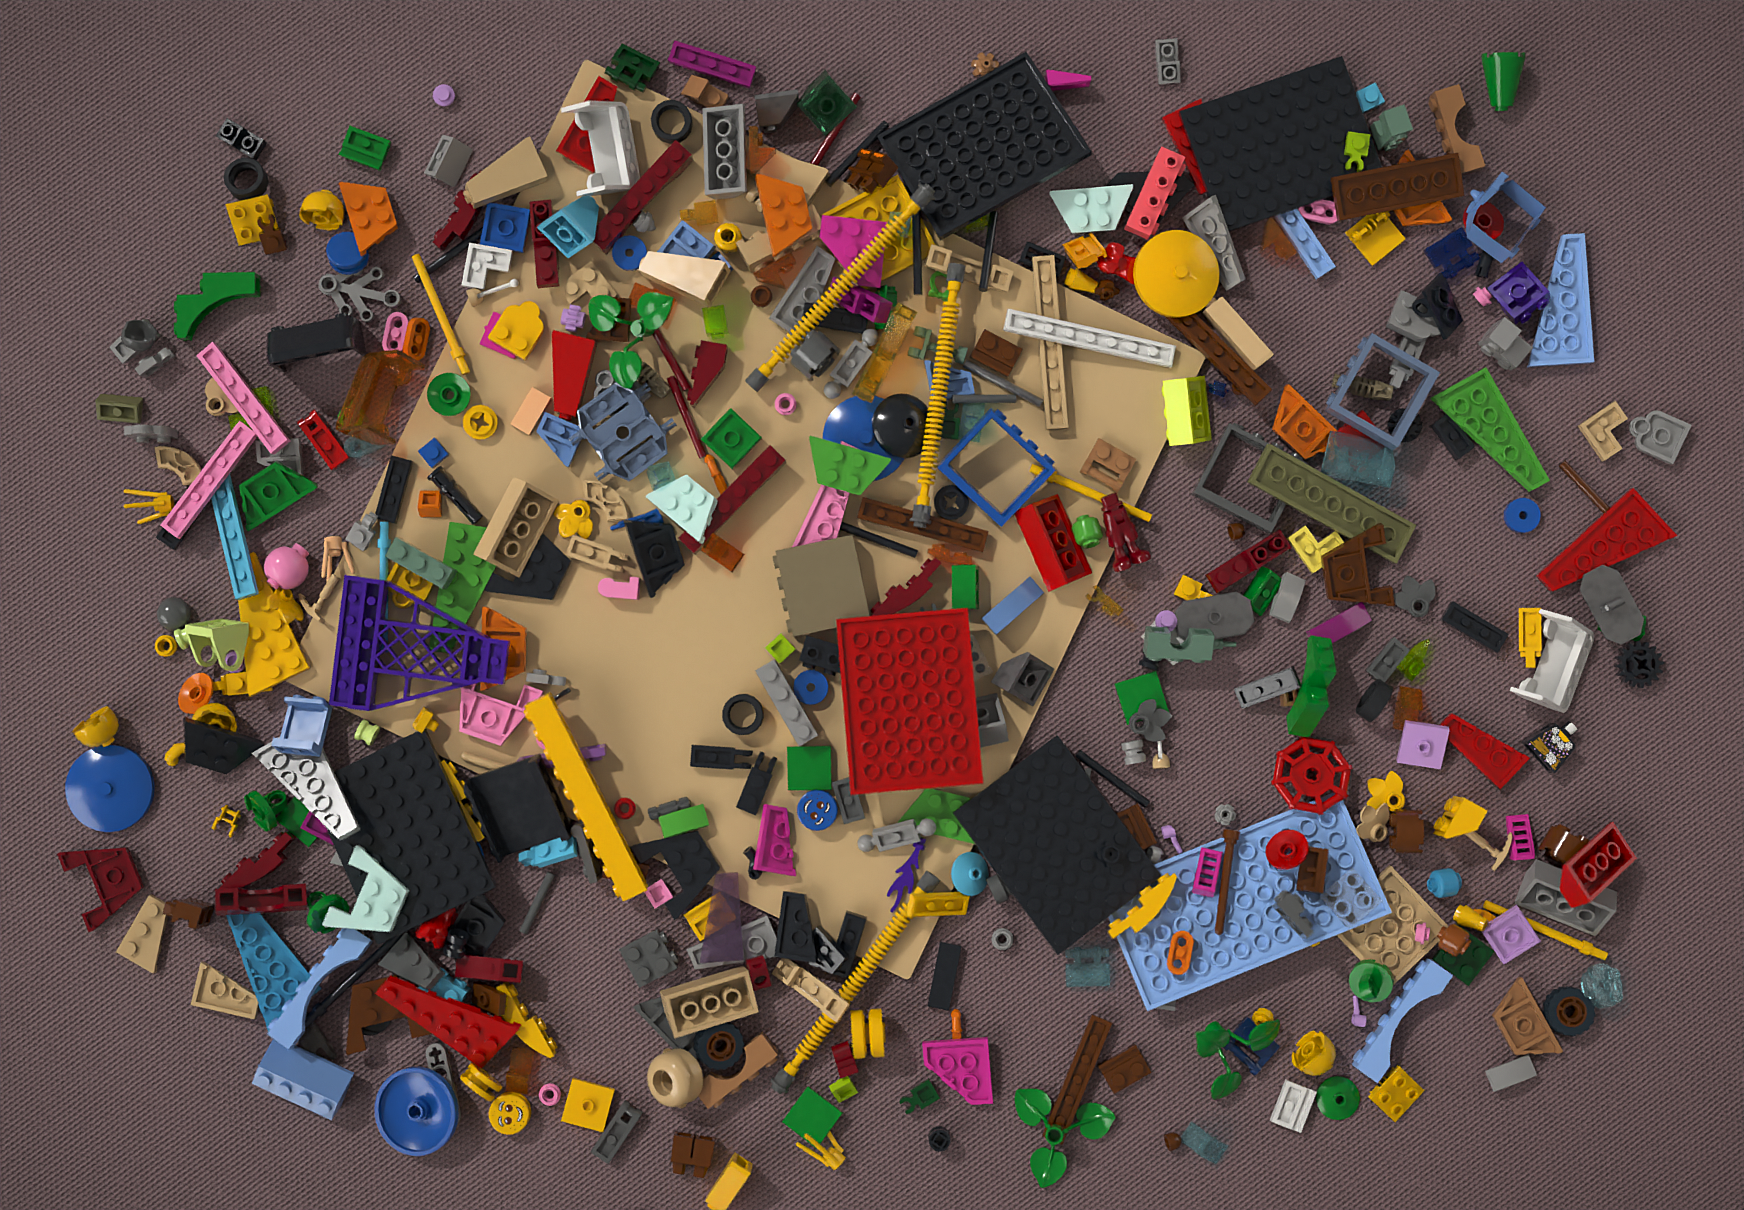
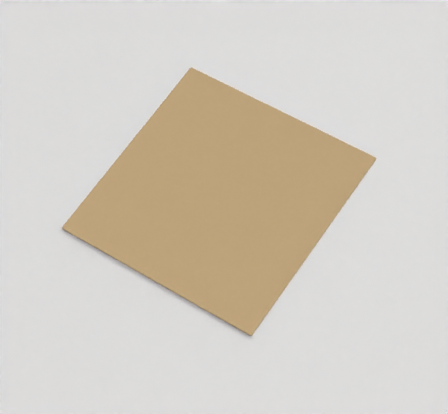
(662, 667)

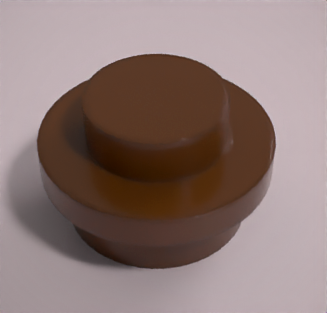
(761, 296)

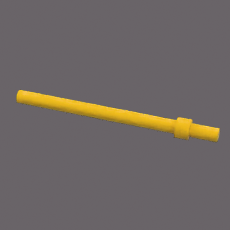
(456, 352)
(1088, 492)
(1583, 946)

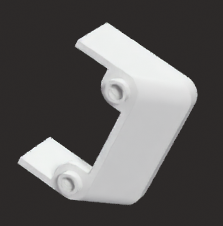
(610, 145)
(1559, 664)

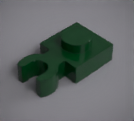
(950, 424)
(922, 1095)

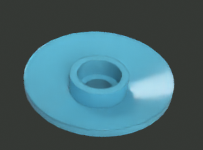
(963, 871)

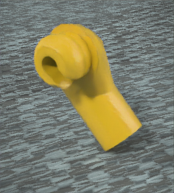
(173, 754)

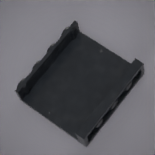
(517, 806)

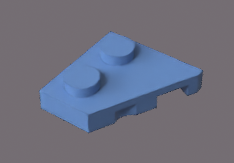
(687, 242)

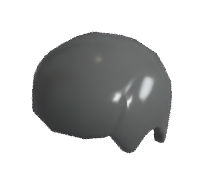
(138, 335)
(173, 614)

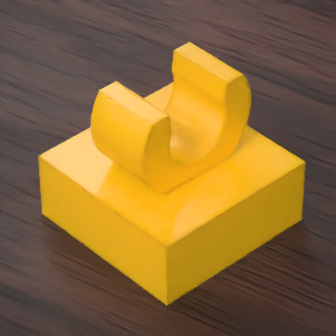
(424, 720)

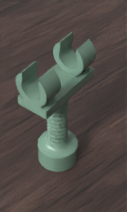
(958, 354)

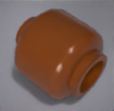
(1454, 940)

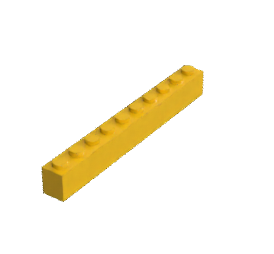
(586, 796)

